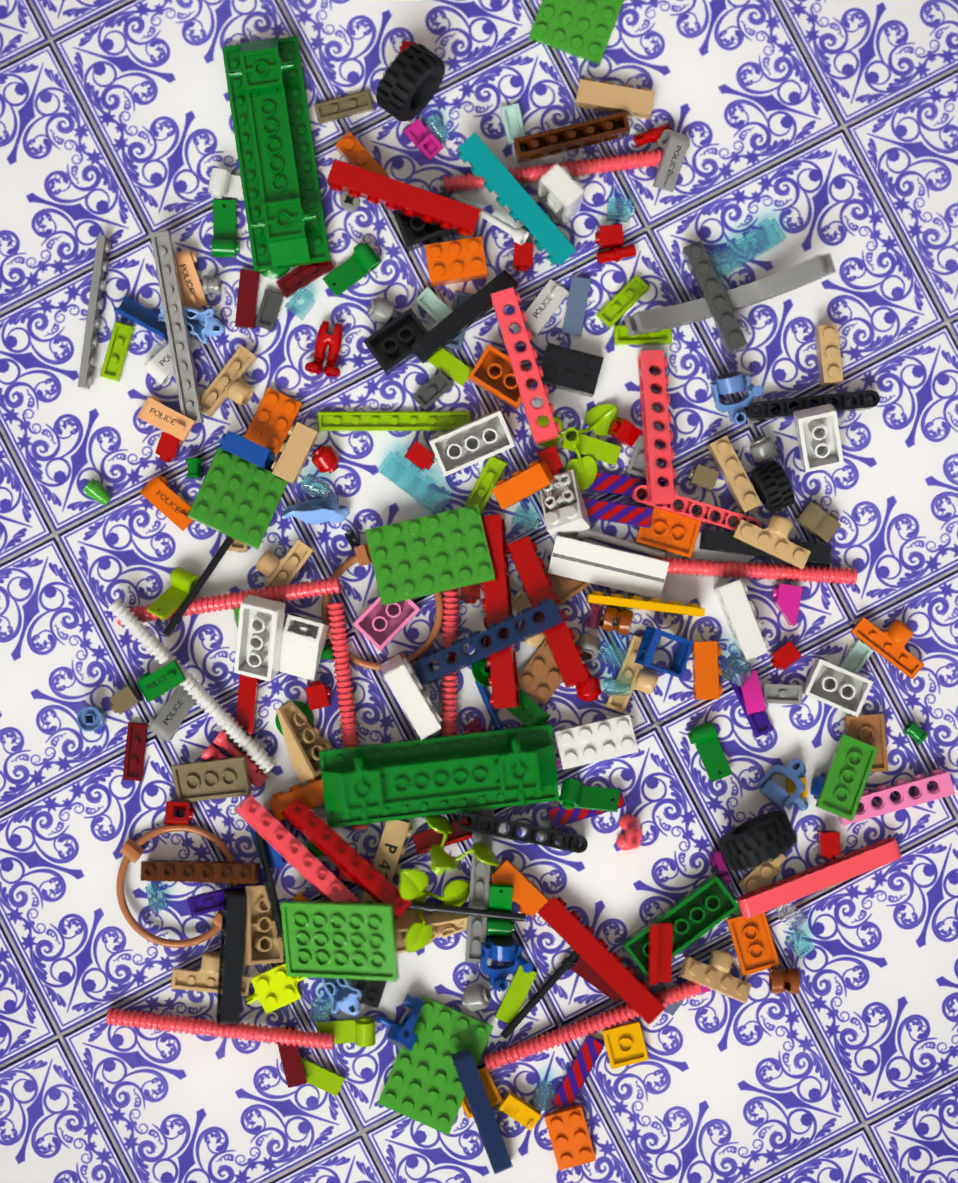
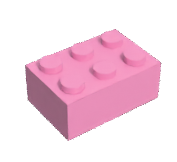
(383, 623)

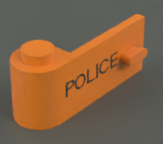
(167, 501)

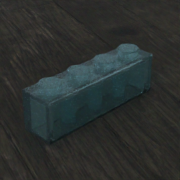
(747, 247)
(415, 484)

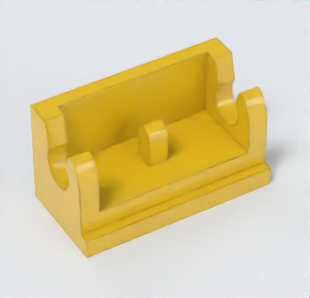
(520, 1110)

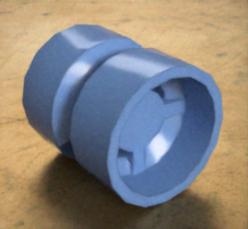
(91, 718)

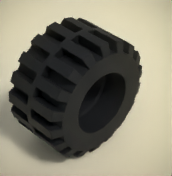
(772, 486)

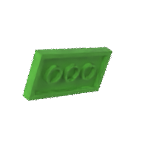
(846, 777)

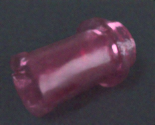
(594, 617)

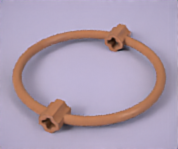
(363, 557)
(133, 851)

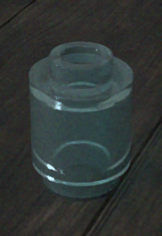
(314, 485)
(543, 1095)

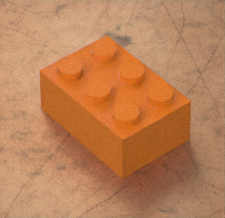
(456, 261)
(496, 377)

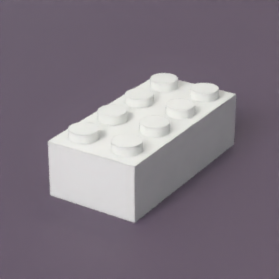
(560, 193)
(471, 442)
(741, 620)
(259, 637)
(409, 695)
(596, 741)

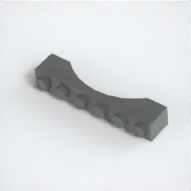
(715, 297)

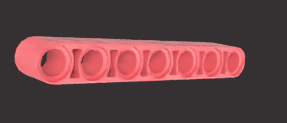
(705, 510)

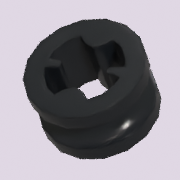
(352, 539)

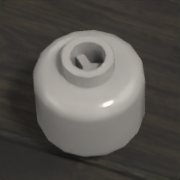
(382, 311)
(763, 449)
(589, 646)
(476, 997)

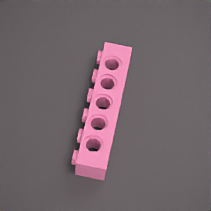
(942, 789)

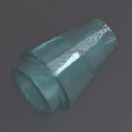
(437, 127)
(614, 687)
(156, 899)

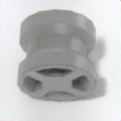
(351, 205)
(211, 285)

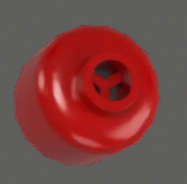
(325, 459)
(589, 689)

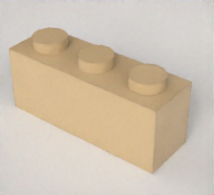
(828, 354)
(294, 453)

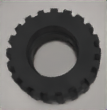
(410, 82)
(758, 840)

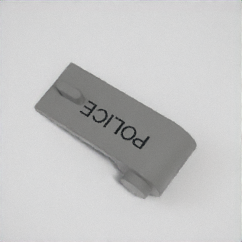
(675, 149)
(172, 714)

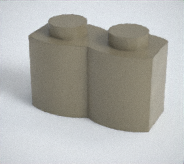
(818, 522)

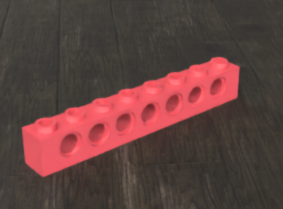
(500, 301)
(655, 493)
(293, 851)

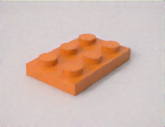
(273, 420)
(670, 533)
(752, 943)
(570, 1137)

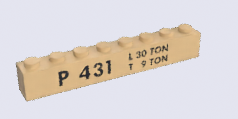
(390, 850)

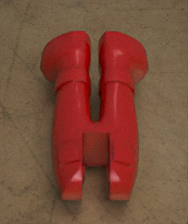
(322, 340)

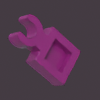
(718, 862)

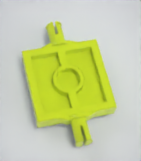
(274, 988)

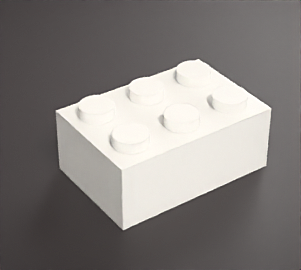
(818, 437)
(837, 687)

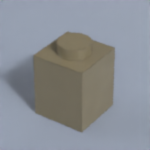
(703, 477)
(124, 700)

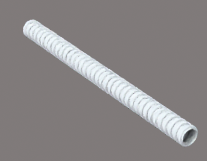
(193, 687)

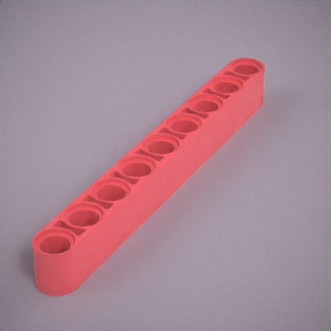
(819, 877)

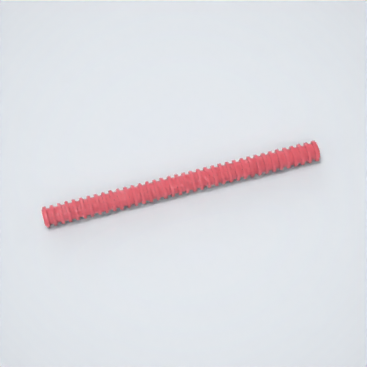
(575, 168)
(761, 571)
(233, 600)
(343, 679)
(449, 682)
(583, 1027)
(211, 1028)

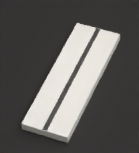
(608, 567)

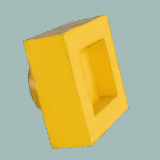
(791, 787)

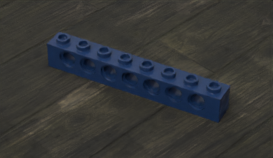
(552, 618)

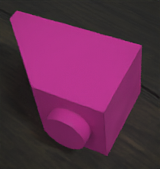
(787, 601)

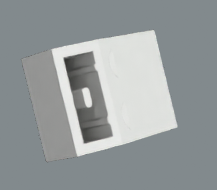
(564, 506)
(302, 647)

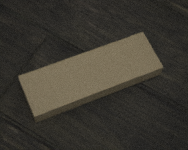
(343, 107)

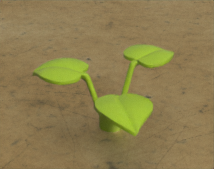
(599, 420)
(443, 860)
(412, 888)

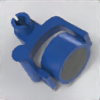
(502, 950)
(403, 1034)

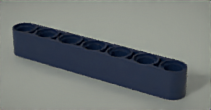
(481, 1110)

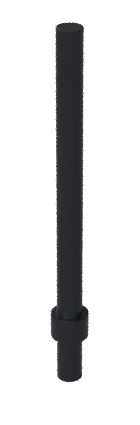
(176, 618)
(430, 907)
(276, 915)
(567, 963)

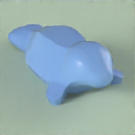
(200, 323)
(317, 510)
(342, 995)

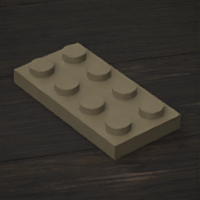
(211, 779)

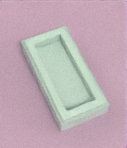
(512, 122)
(433, 305)
(856, 657)

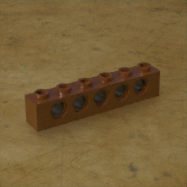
(571, 137)
(200, 871)

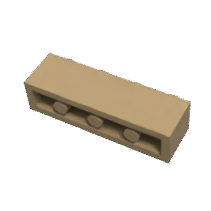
(615, 98)
(734, 474)

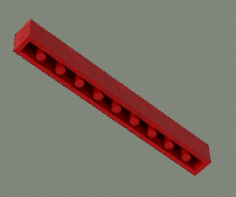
(498, 606)

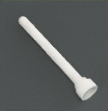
(519, 235)
(620, 542)

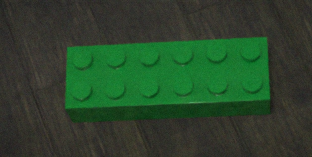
(690, 917)

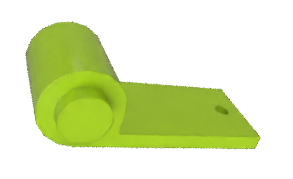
(182, 583)
(351, 1030)

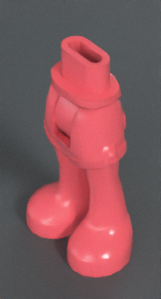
(256, 775)
(633, 834)

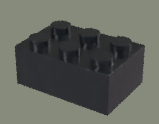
(417, 232)
(392, 342)
(571, 370)

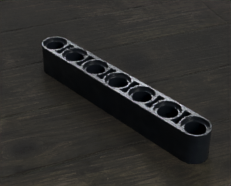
(461, 318)
(802, 403)
(724, 542)
(529, 837)
(231, 957)

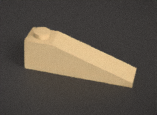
(301, 741)
(442, 925)
(260, 937)

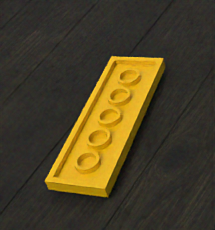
(652, 604)

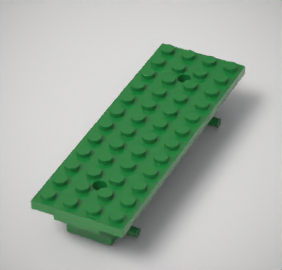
(276, 153)
(439, 775)

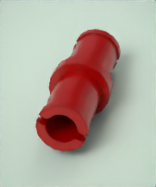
(651, 135)
(616, 254)

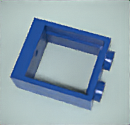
(246, 449)
(649, 645)

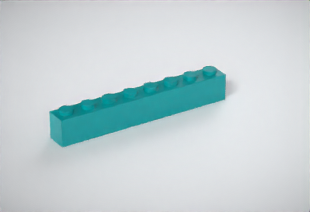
(516, 199)

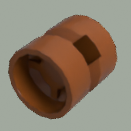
(623, 623)
(784, 981)

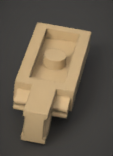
(762, 874)

